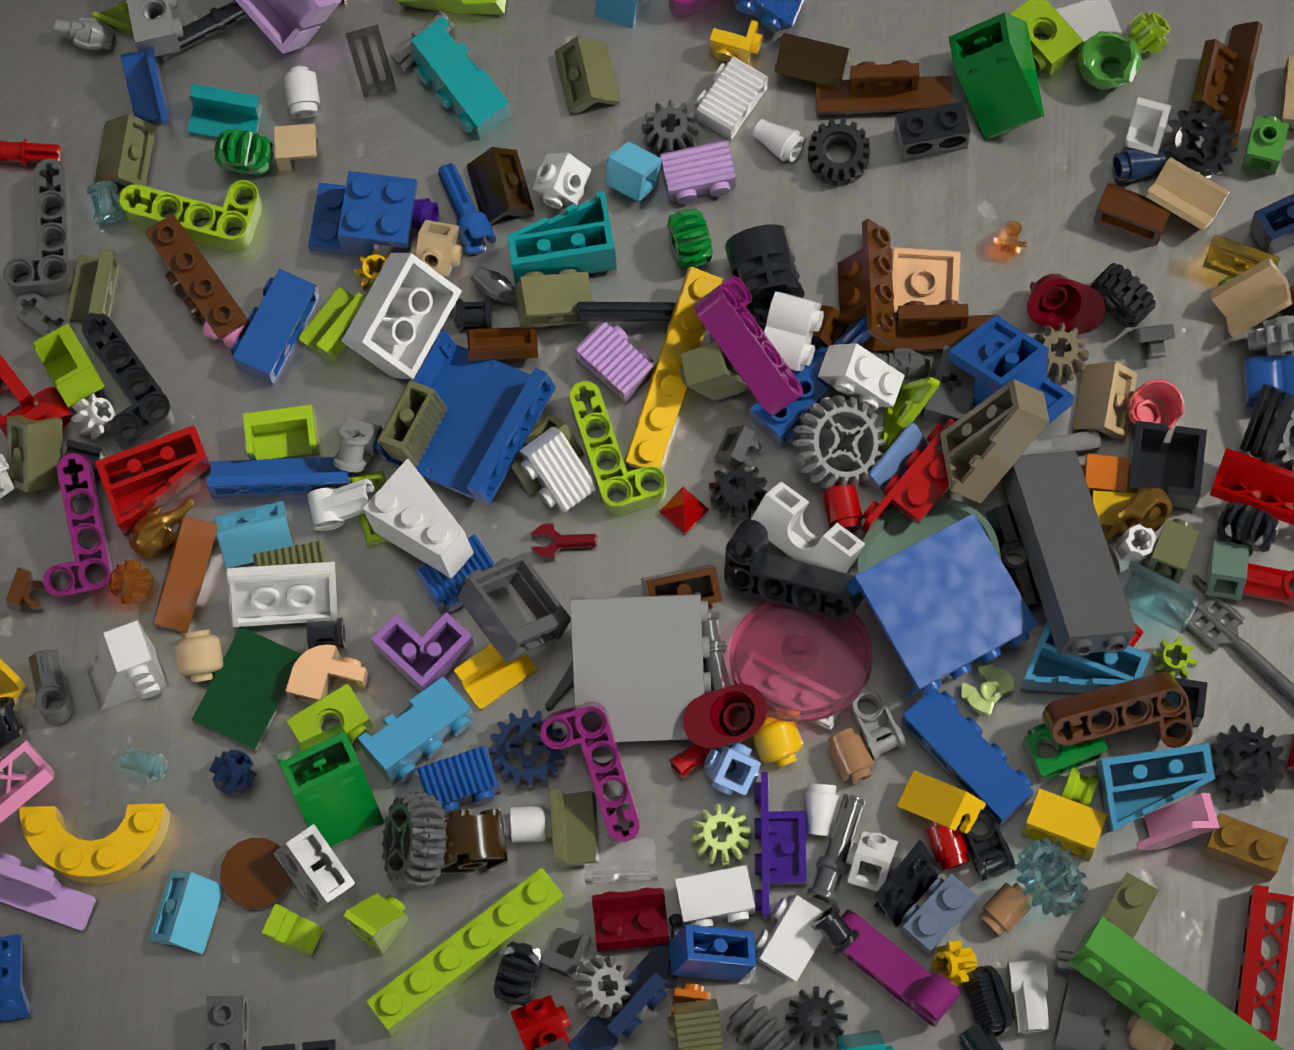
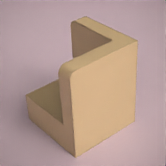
(294, 143)

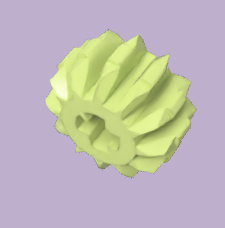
(709, 829)

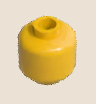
(777, 742)

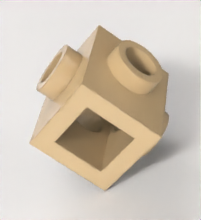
(438, 246)

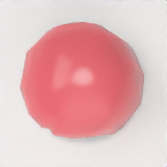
(1156, 403)

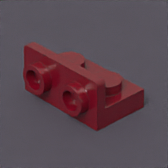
(630, 919)

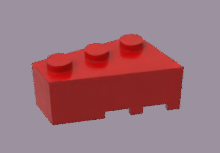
(151, 474)

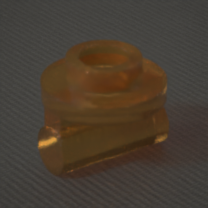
(1011, 243)

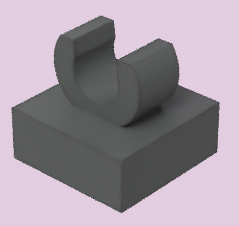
(1154, 338)
(735, 445)

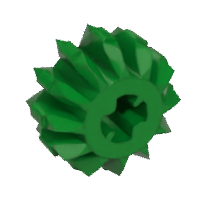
(243, 151)
(690, 238)

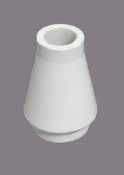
(780, 140)
(819, 807)

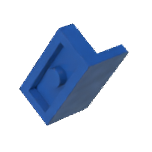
(145, 85)

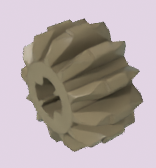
(1073, 352)

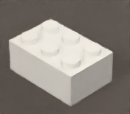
(401, 315)

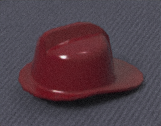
(1062, 300)
(725, 716)

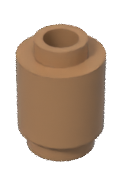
(851, 756)
(1005, 909)

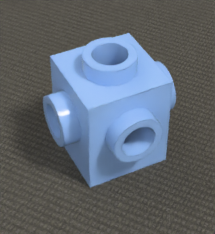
(739, 776)

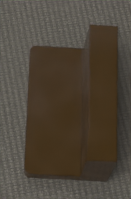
(812, 60)
(500, 184)

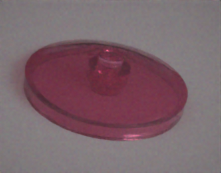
(801, 661)

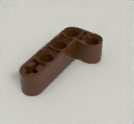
(1067, 727)

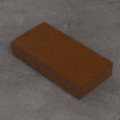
(502, 343)

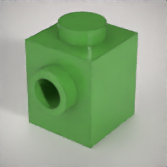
(1265, 144)

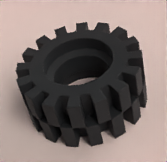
(838, 133)
(1124, 295)

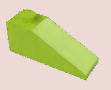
(377, 921)

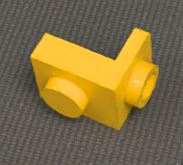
(727, 45)

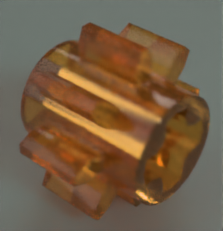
(131, 582)

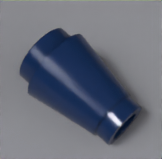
(1136, 164)

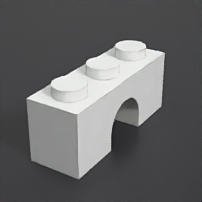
(782, 516)

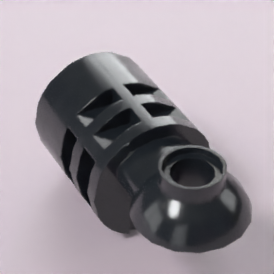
(765, 264)

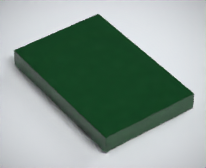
(247, 689)

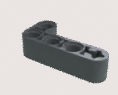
(47, 229)

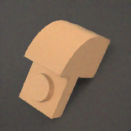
(318, 668)

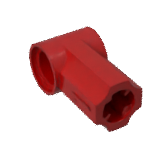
(42, 406)
(1269, 584)

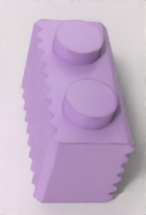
(698, 172)
(615, 360)

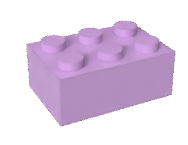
(289, 22)

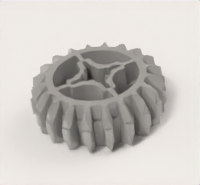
(820, 423)

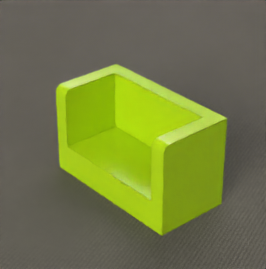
(68, 365)
(281, 433)

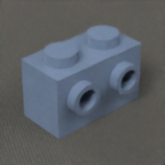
(940, 914)

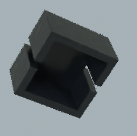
(1167, 466)

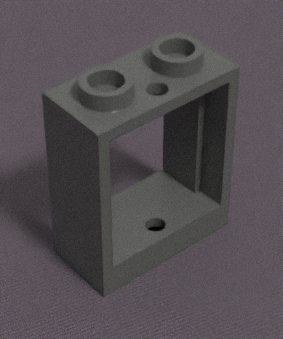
(518, 572)

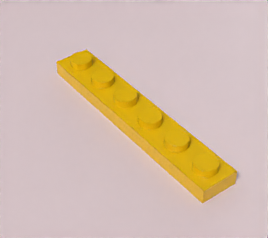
(666, 385)

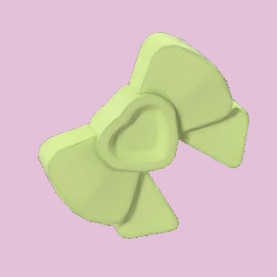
(998, 682)

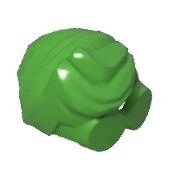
(1108, 60)

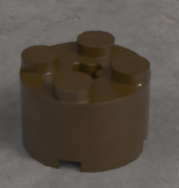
(474, 841)

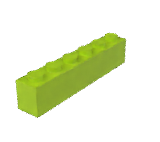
(466, 951)

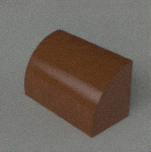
(1132, 213)

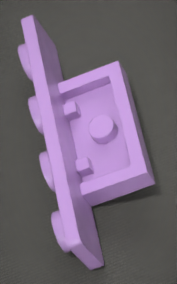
(42, 894)

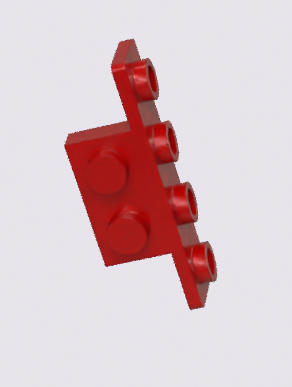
(918, 487)

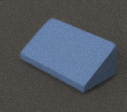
(895, 458)

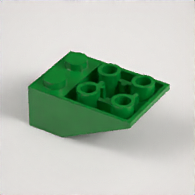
(998, 73)
(330, 785)

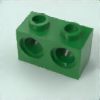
(1066, 755)

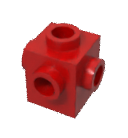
(541, 1022)

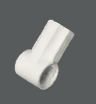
(334, 505)
(1133, 545)
(1029, 986)

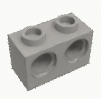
(314, 868)

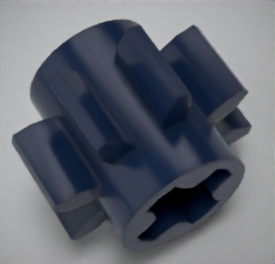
(232, 772)

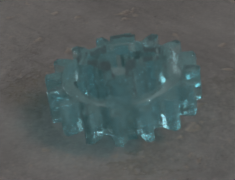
(1051, 877)

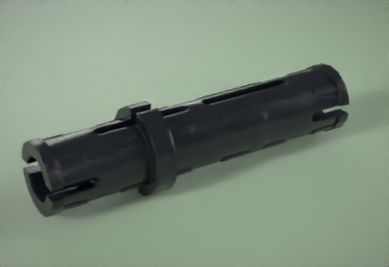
(208, 25)

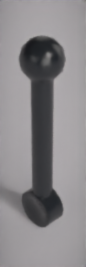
(675, 921)

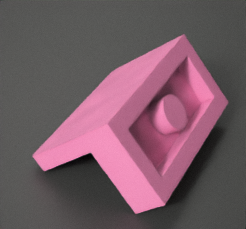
(1179, 822)

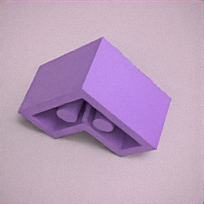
(425, 657)

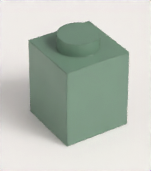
(1227, 570)

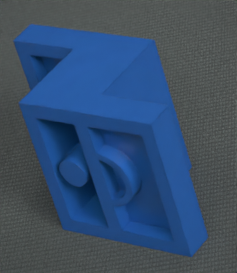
(362, 214)
(1004, 353)

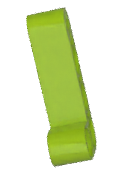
(191, 210)
(607, 448)

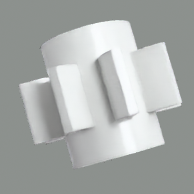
(93, 416)

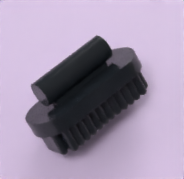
(989, 1000)

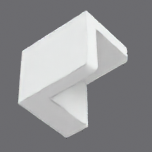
(1147, 125)

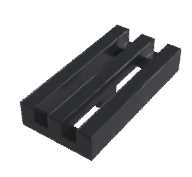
(1264, 419)

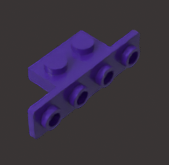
(782, 847)

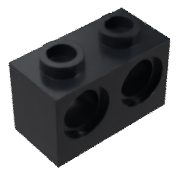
(932, 131)

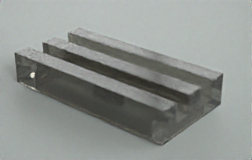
(377, 85)

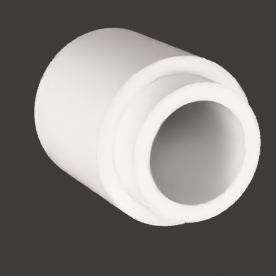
(301, 92)
(528, 824)

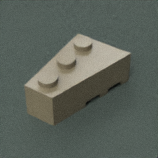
(992, 438)

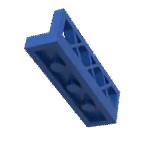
(273, 477)

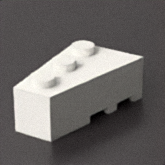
(418, 522)
(125, 667)

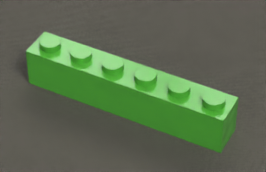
(1161, 993)

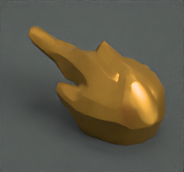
(1147, 507)
(153, 533)

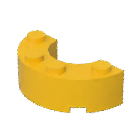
(100, 859)

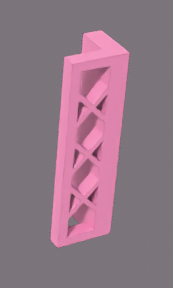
(28, 784)

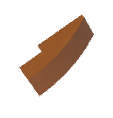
(184, 574)

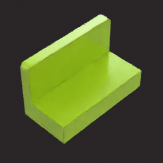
(331, 323)

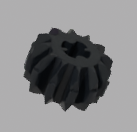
(737, 478)
(1248, 526)
(517, 973)
(827, 1025)

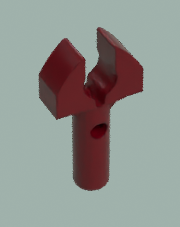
(560, 541)

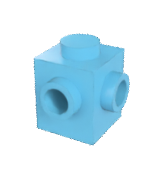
(633, 171)

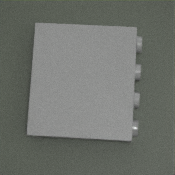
(640, 662)

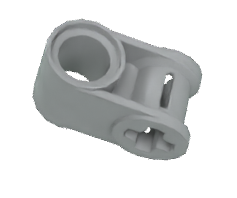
(356, 444)
(877, 726)

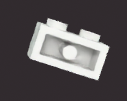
(861, 375)
(716, 897)
(790, 938)

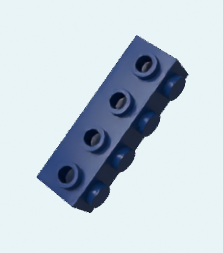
(967, 755)

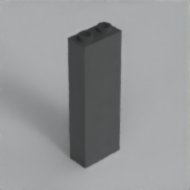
(1068, 554)

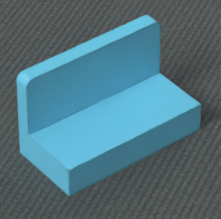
(252, 532)
(186, 911)

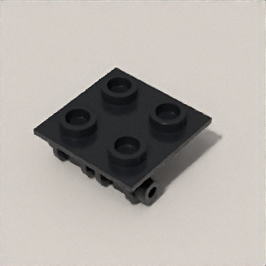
(906, 884)

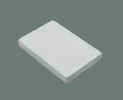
(282, 594)

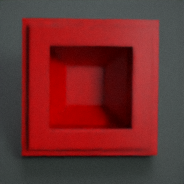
(684, 510)

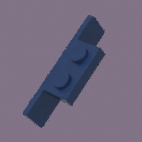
(646, 993)

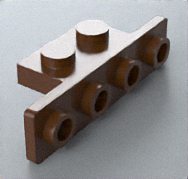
(1227, 73)
(884, 89)
(195, 278)
(867, 284)
(929, 327)

